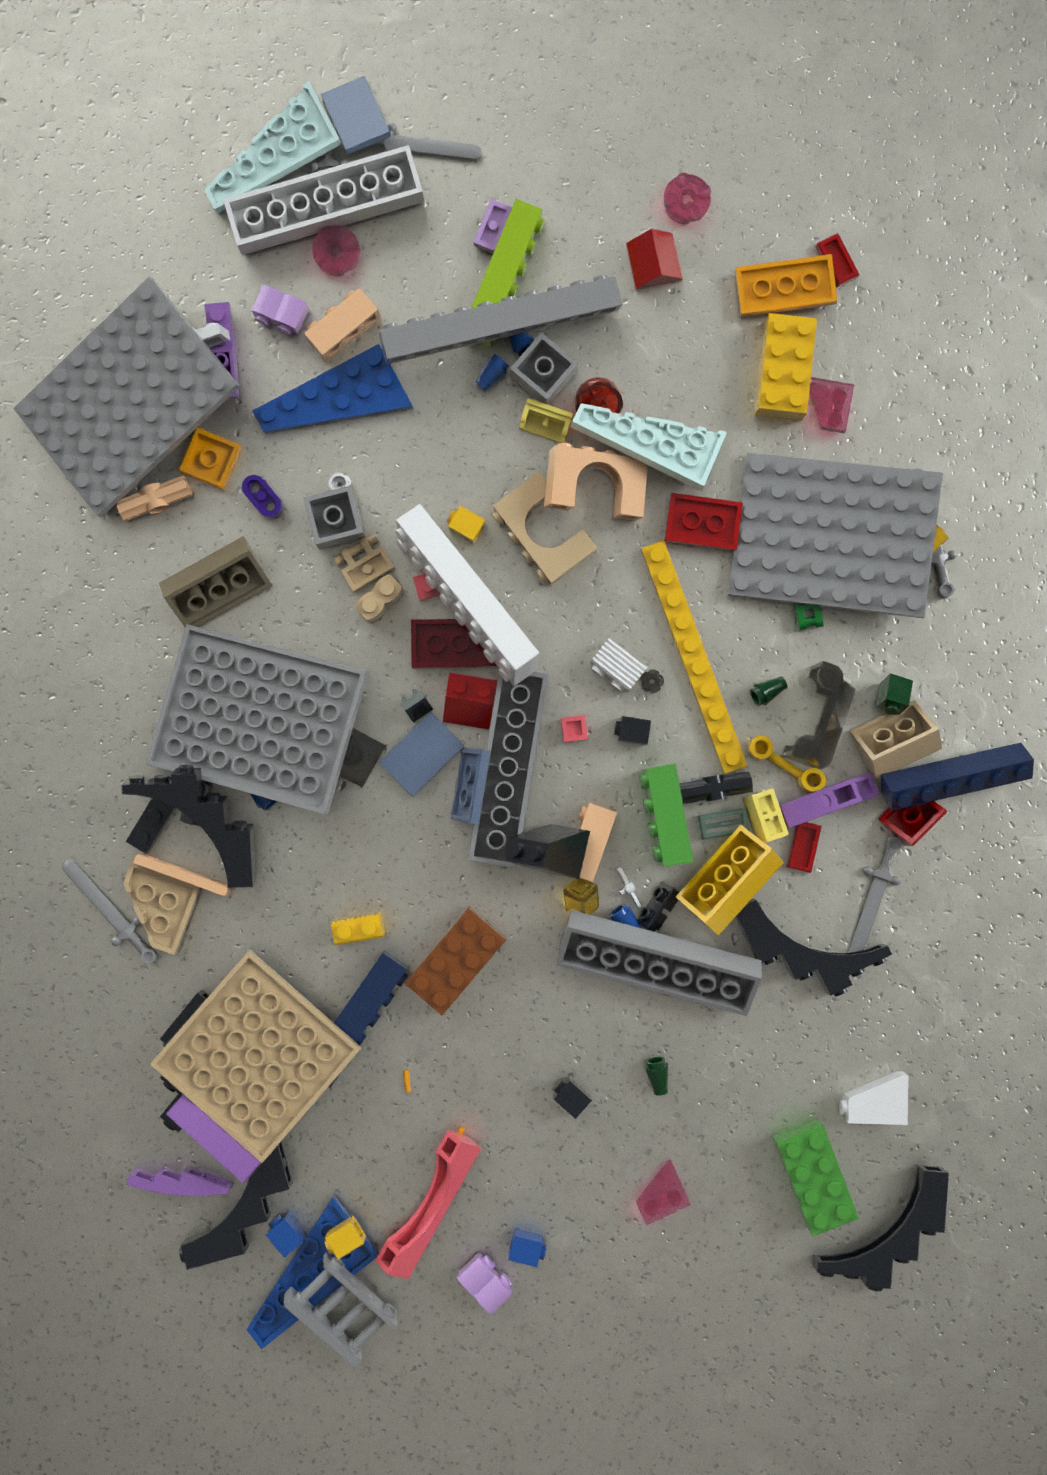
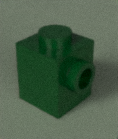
(894, 694)

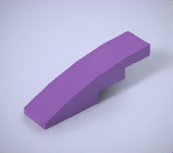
(213, 1138)
(189, 1183)

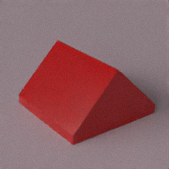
(653, 259)
(912, 822)

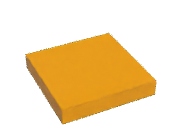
(210, 458)

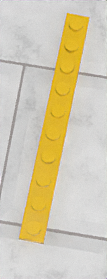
(693, 657)

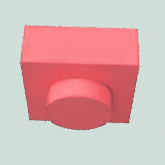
(423, 589)
(574, 728)

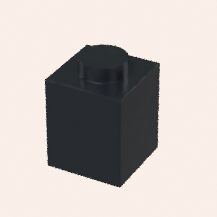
(632, 730)
(571, 1096)

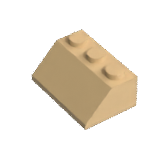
(896, 740)

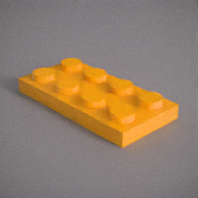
(786, 285)

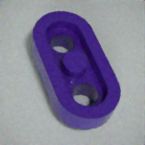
(262, 497)

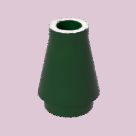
(766, 691)
(658, 1074)

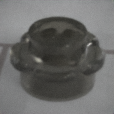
(658, 681)

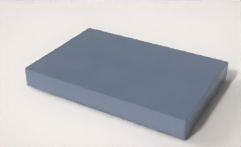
(356, 115)
(421, 754)
(470, 785)

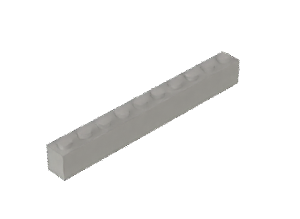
(499, 319)

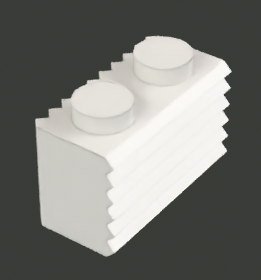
(617, 665)

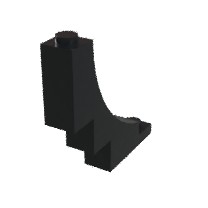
(228, 1236)

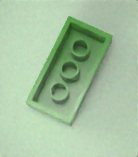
(667, 815)
(815, 1177)

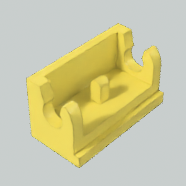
(546, 421)
(765, 815)

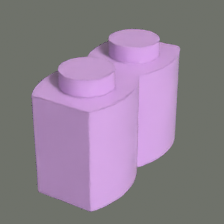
(280, 310)
(485, 1282)

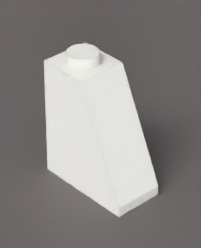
(878, 1101)

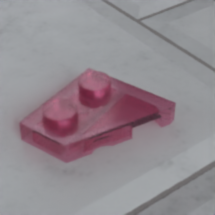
(831, 403)
(662, 1195)

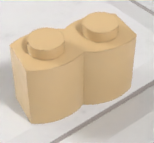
(384, 594)

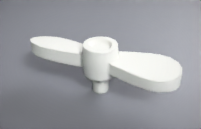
(628, 886)

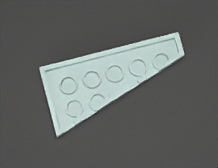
(278, 149)
(660, 443)

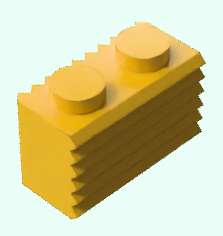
(358, 928)

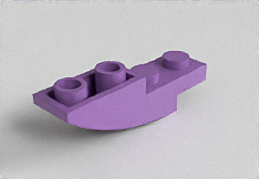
(226, 351)
(829, 800)

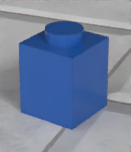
(285, 1234)
(526, 1248)

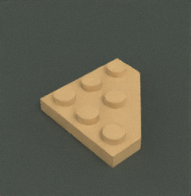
(161, 905)

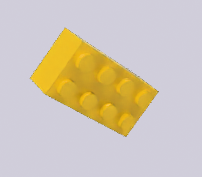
(785, 367)
(729, 879)

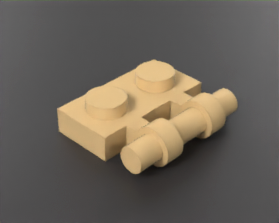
(366, 569)

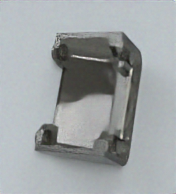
(819, 749)

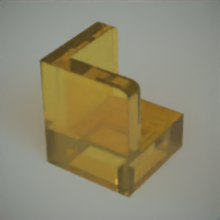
(581, 896)

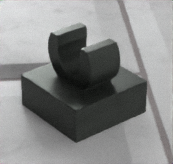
(416, 705)

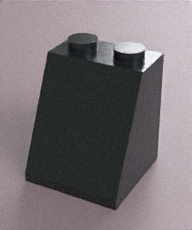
(550, 850)

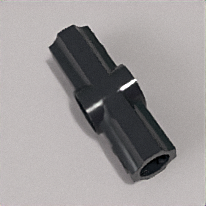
(716, 787)

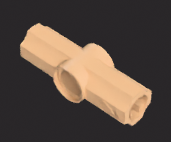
(154, 498)

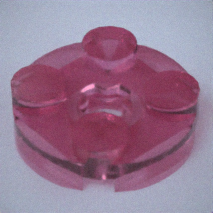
(684, 185)
(342, 263)

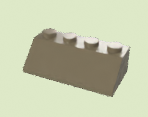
(215, 583)

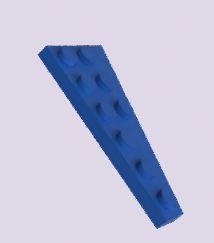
(342, 393)
(304, 1267)

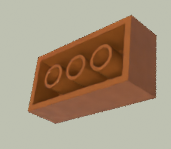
(455, 960)

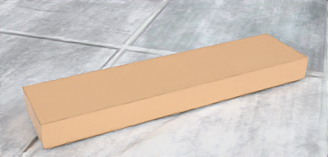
(182, 874)

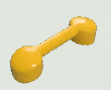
(762, 748)

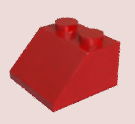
(469, 700)

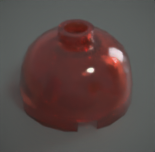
(600, 393)

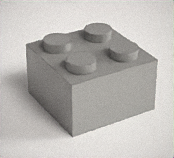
(543, 369)
(334, 517)

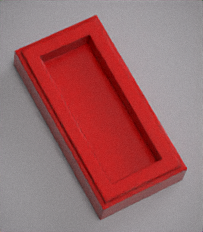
(842, 263)
(804, 847)

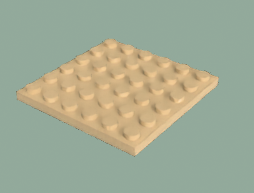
(255, 1056)

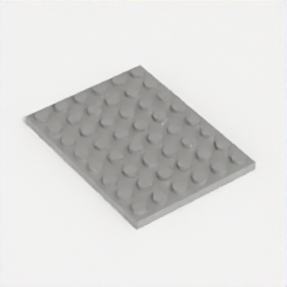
(126, 397)
(836, 535)
(258, 718)

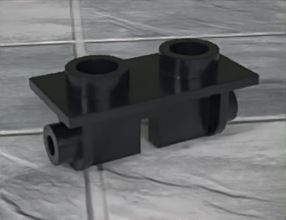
(663, 898)

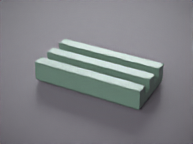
(703, 826)

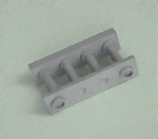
(333, 1333)

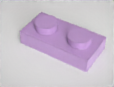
(492, 226)

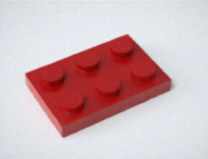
(703, 522)

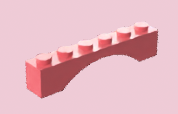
(408, 1244)

